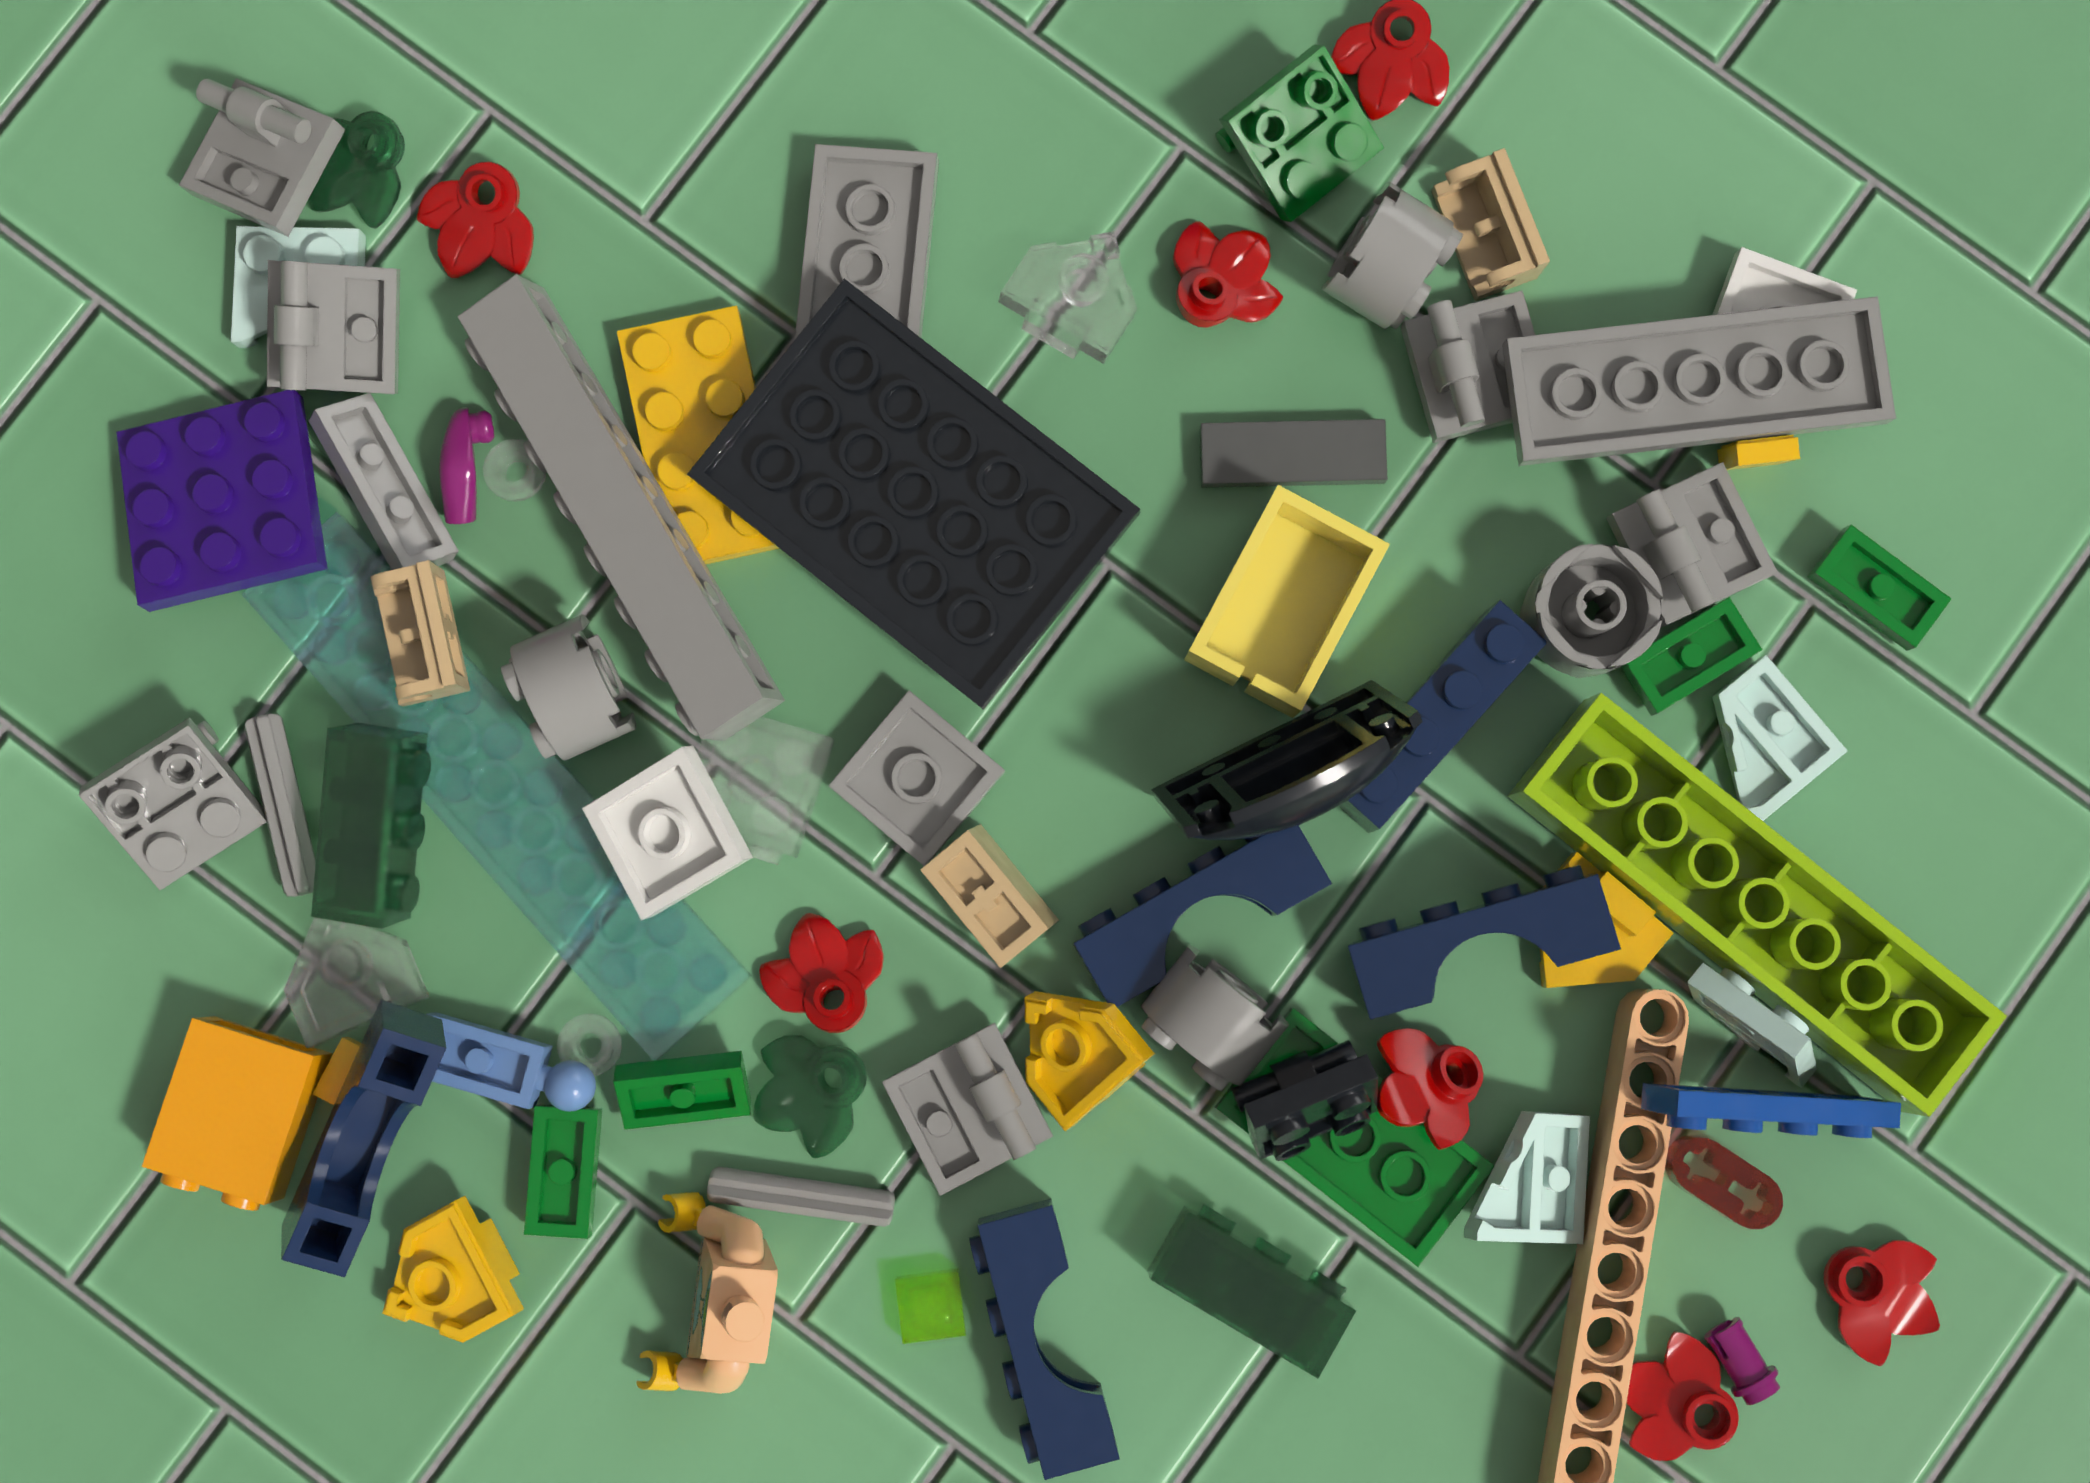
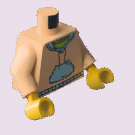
(729, 1304)

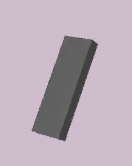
(1293, 453)

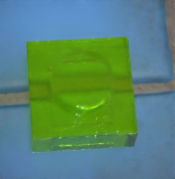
(930, 1306)

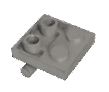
(260, 154)
(333, 327)
(1462, 363)
(1695, 541)
(174, 803)
(967, 1109)

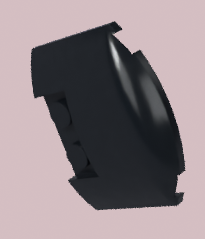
(1292, 769)

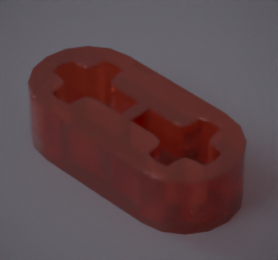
(1730, 1169)

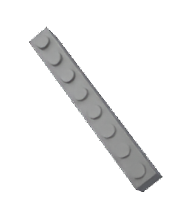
(620, 511)

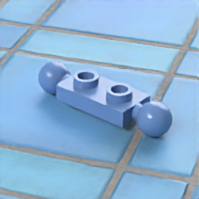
(509, 1067)

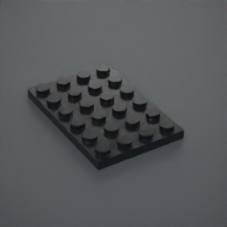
(914, 493)

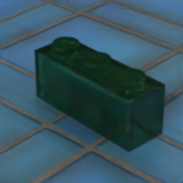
(370, 825)
(1253, 1288)

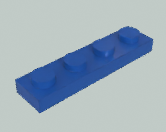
(1747, 1109)

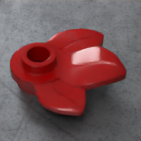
(1393, 67)
(475, 230)
(1228, 270)
(820, 964)
(1421, 1088)
(1885, 1300)
(1669, 1396)

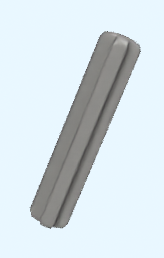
(282, 803)
(800, 1196)

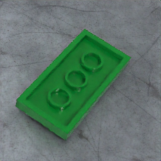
(1383, 1171)

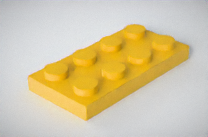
(683, 390)

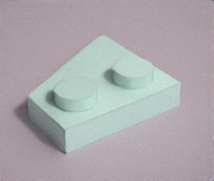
(260, 244)
(1771, 738)
(1775, 1031)
(1536, 1183)

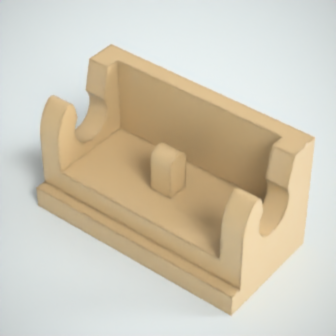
(1498, 230)
(420, 633)
(989, 895)

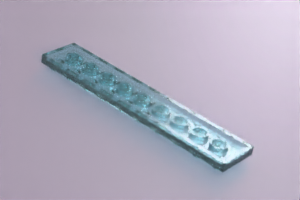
(506, 805)

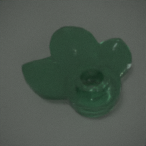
(362, 175)
(803, 1098)

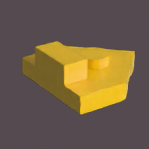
(1637, 930)
(1079, 1053)
(453, 1274)

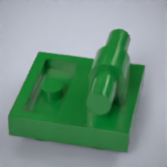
(1300, 133)

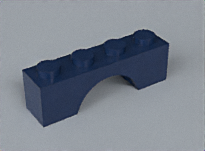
(1449, 705)
(1563, 919)
(1129, 951)
(345, 1168)
(1066, 1415)

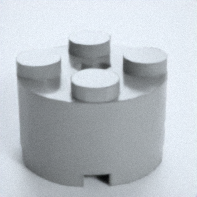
(1390, 257)
(1622, 628)
(568, 689)
(1211, 1019)

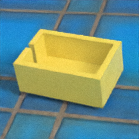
(1287, 601)

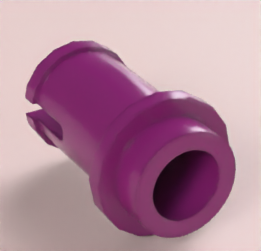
(1742, 1362)

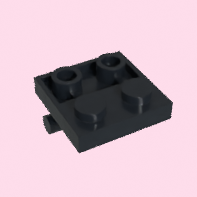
(1308, 1098)

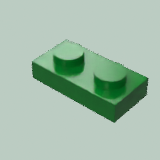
(1879, 587)
(1691, 656)
(682, 1090)
(563, 1172)

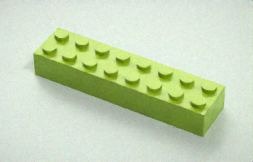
(1757, 905)

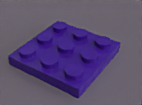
(221, 500)

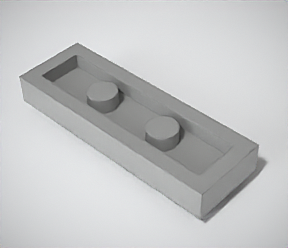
(382, 483)

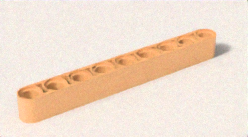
(1630, 1238)

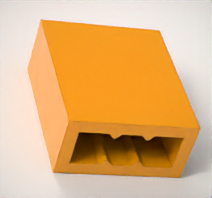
(235, 1112)

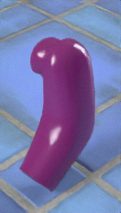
(458, 464)

